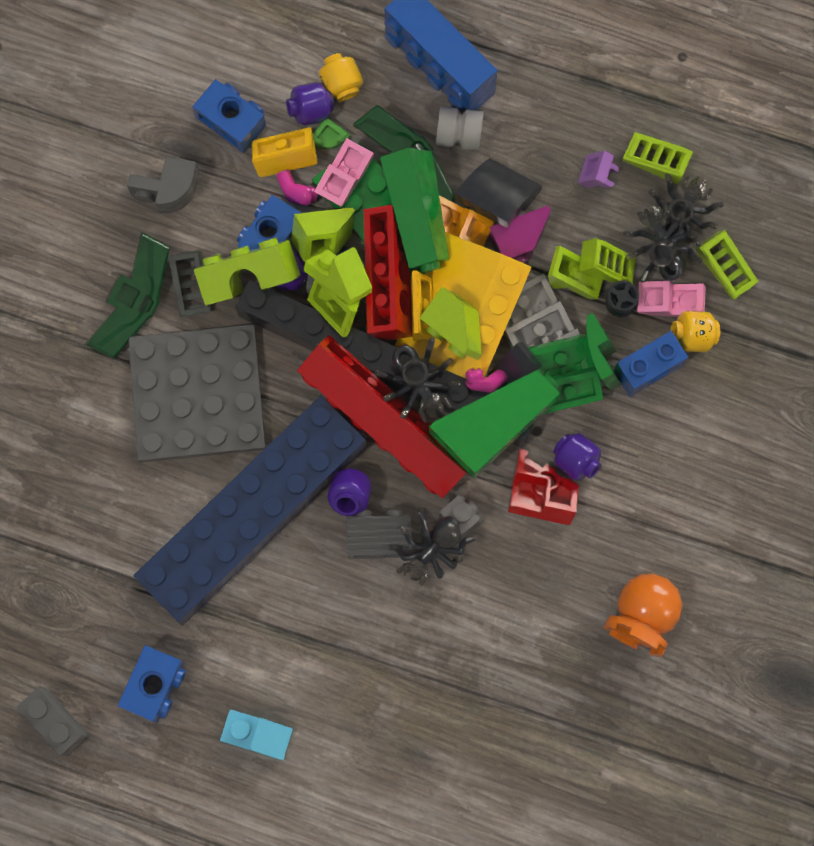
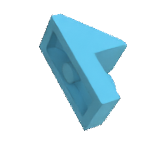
(256, 734)

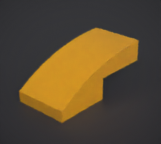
(465, 222)

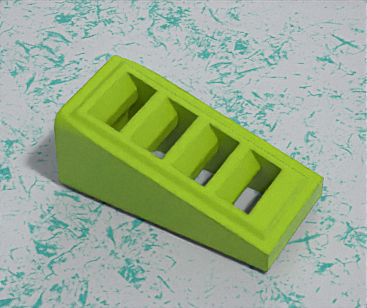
(672, 150)
(590, 261)
(717, 270)

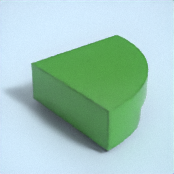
(329, 135)

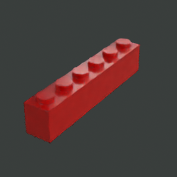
(360, 396)

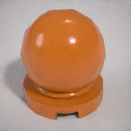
(647, 610)

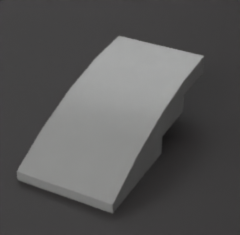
(539, 317)

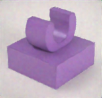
(596, 170)

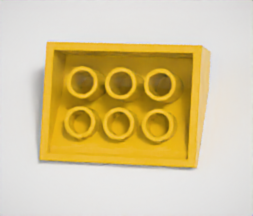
(489, 285)

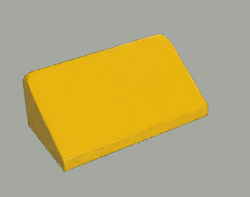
(284, 152)
(420, 299)

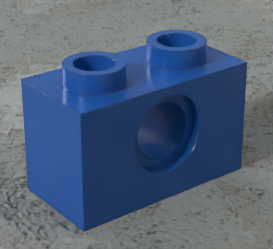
(238, 130)
(268, 214)
(650, 363)
(152, 664)

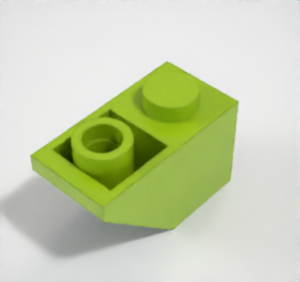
(322, 231)
(455, 321)

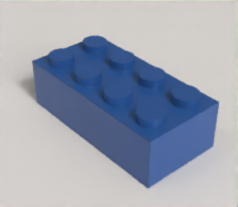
(440, 53)

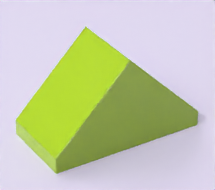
(332, 308)

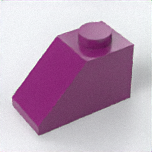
(521, 236)

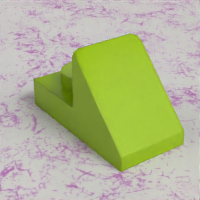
(340, 274)
(565, 274)

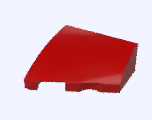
(542, 492)

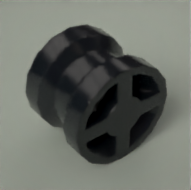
(624, 292)

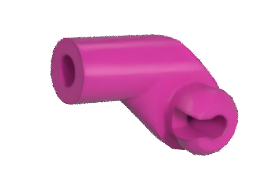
(295, 192)
(476, 381)

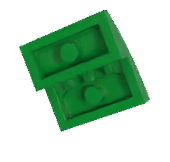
(600, 349)
(572, 368)

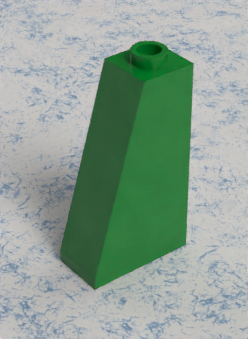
(417, 207)
(492, 423)

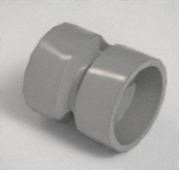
(459, 128)

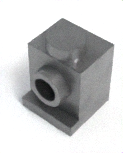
(465, 512)

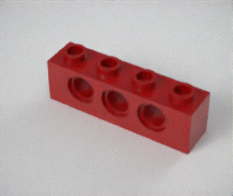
(389, 274)

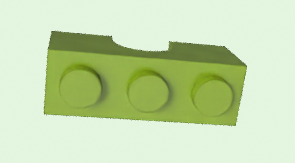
(271, 263)

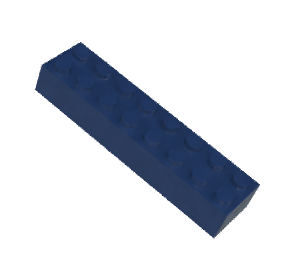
(250, 510)

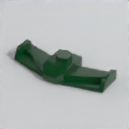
(396, 136)
(133, 298)

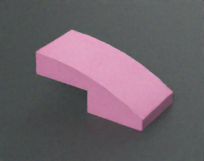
(344, 173)
(670, 299)

